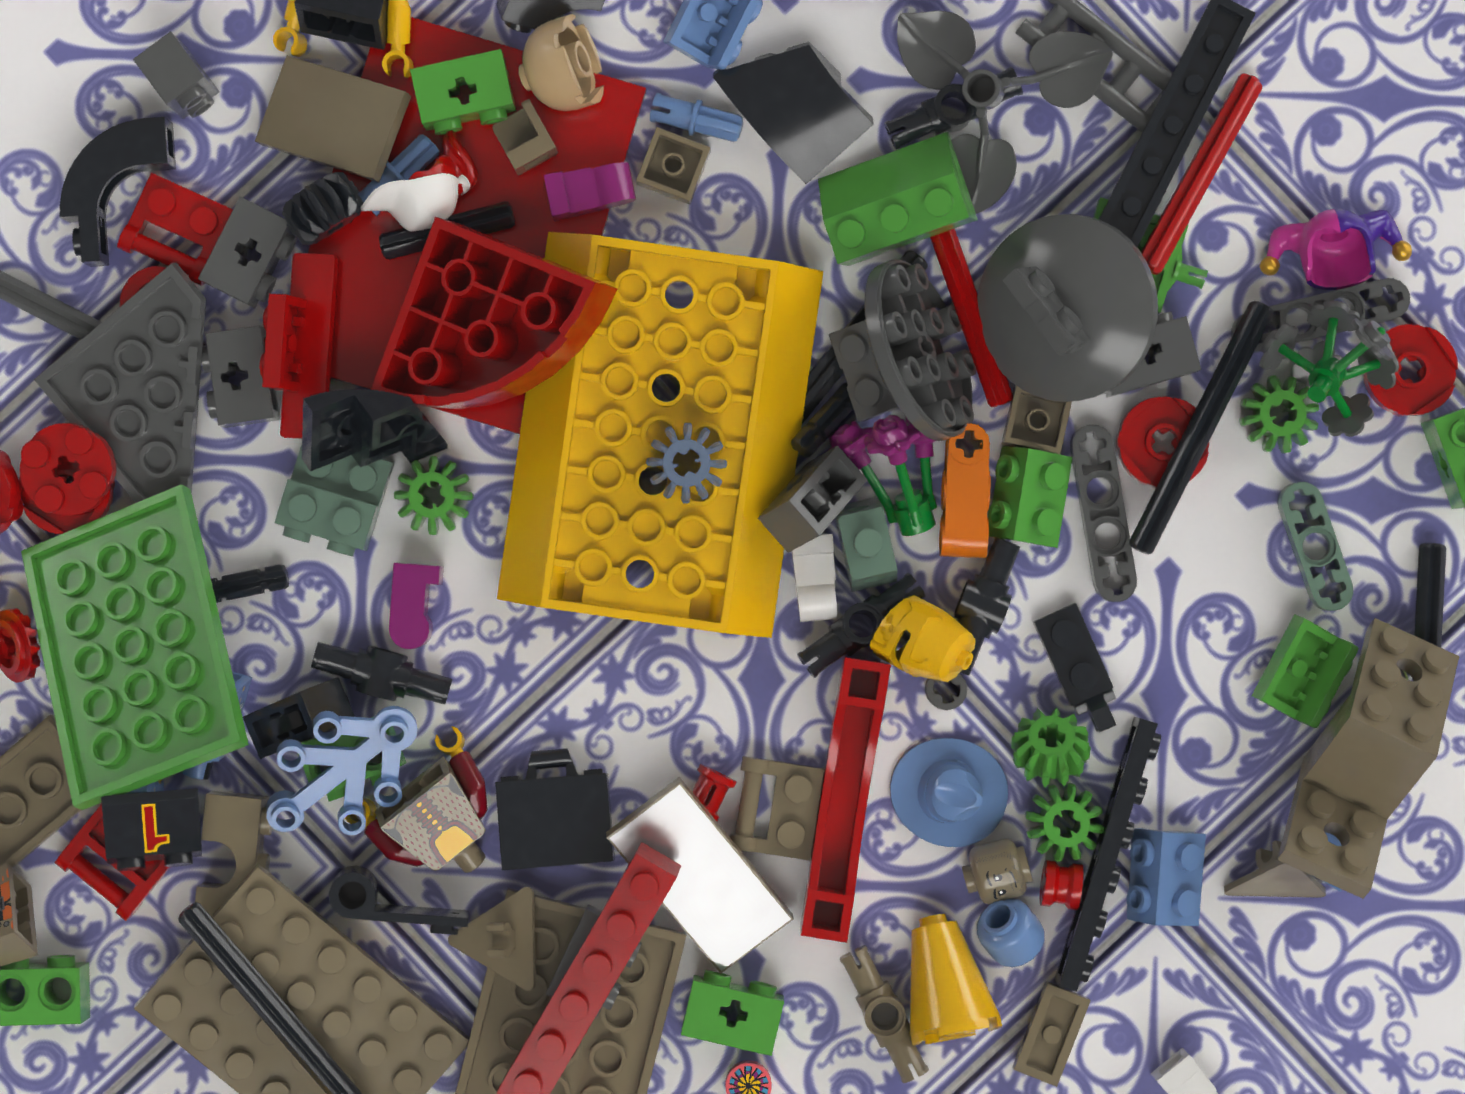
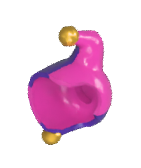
(1336, 247)

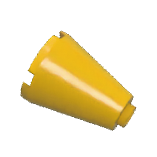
(946, 985)

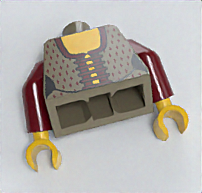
(435, 816)

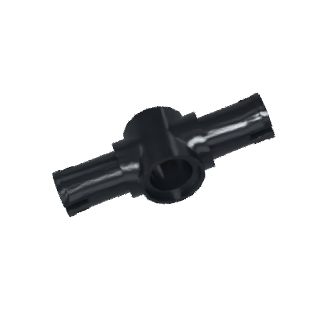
(931, 119)
(985, 598)
(842, 640)
(381, 673)

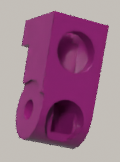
(589, 190)
(408, 619)

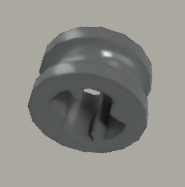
(936, 699)

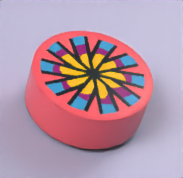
(748, 1078)

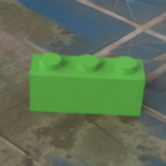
(895, 200)

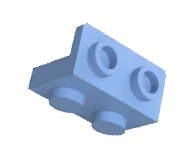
(712, 30)
(1166, 877)

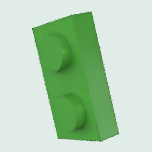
(1029, 496)
(1305, 672)

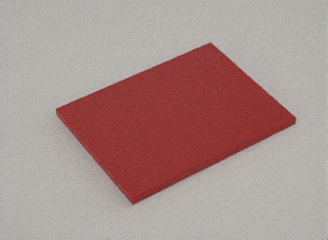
(374, 287)

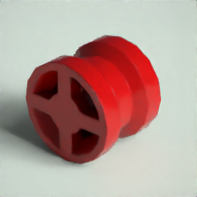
(1061, 884)

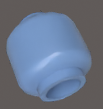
(1010, 932)

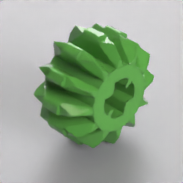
(1286, 430)
(418, 499)
(1050, 747)
(1075, 811)

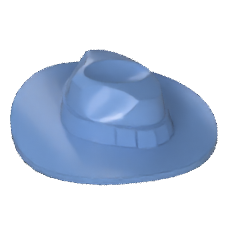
(949, 792)

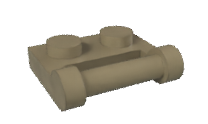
(792, 809)

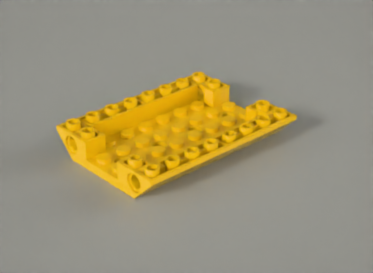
(591, 427)

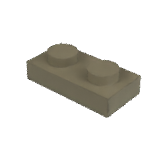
(1051, 1033)

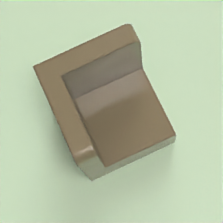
(525, 139)

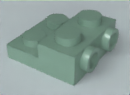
(334, 503)

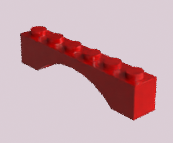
(844, 799)
(592, 973)

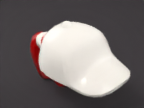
(427, 192)

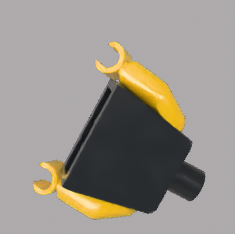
(351, 21)

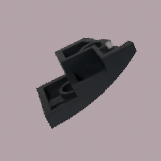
(796, 106)
(365, 426)

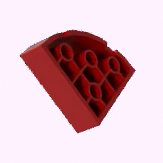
(486, 321)

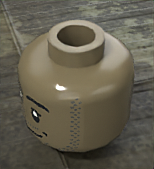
(997, 871)

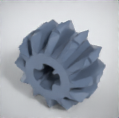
(683, 447)

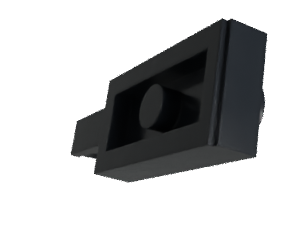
(1077, 664)

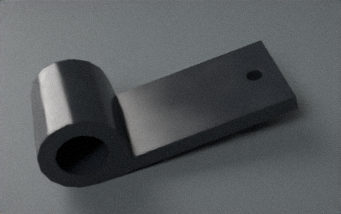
(356, 894)

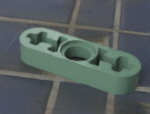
(1315, 582)

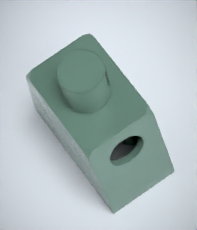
(866, 544)

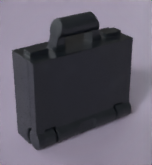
(554, 817)

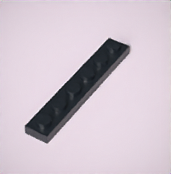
(1176, 117)
(1102, 873)

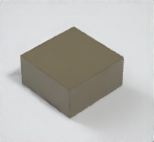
(673, 165)
(1036, 422)

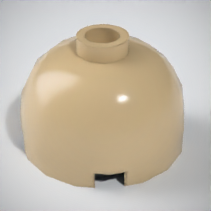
(561, 65)

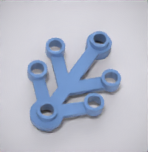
(344, 764)

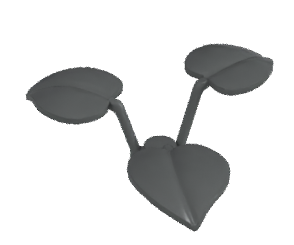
(941, 42)

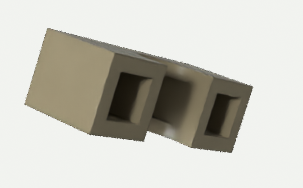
(239, 824)

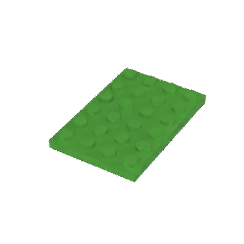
(133, 648)

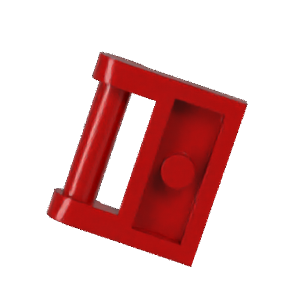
(180, 213)
(93, 836)

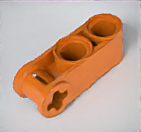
(965, 498)

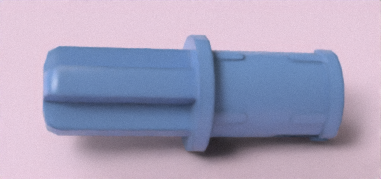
(697, 118)
(412, 159)

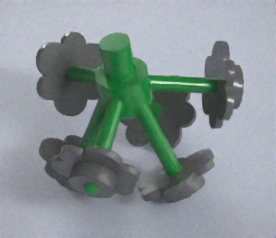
(1326, 372)

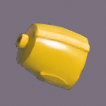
(937, 641)

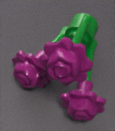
(892, 438)

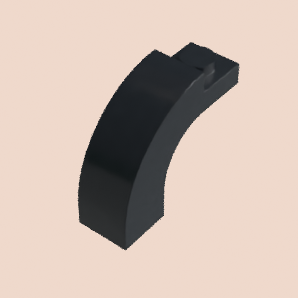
(101, 168)

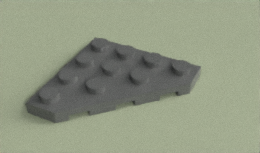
(140, 383)

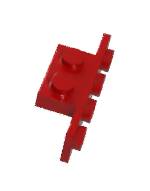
(300, 337)

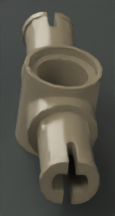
(893, 1036)

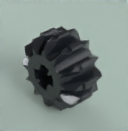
(322, 208)

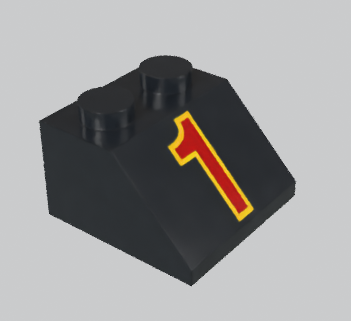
(152, 828)

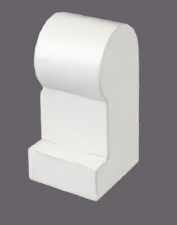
(815, 579)
(1183, 1076)

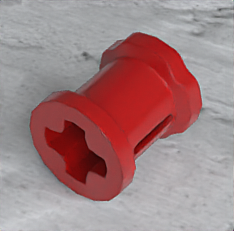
(720, 784)

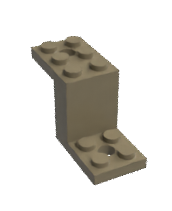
(1369, 758)

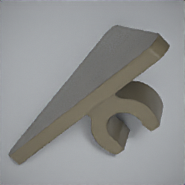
(1275, 879)
(504, 939)

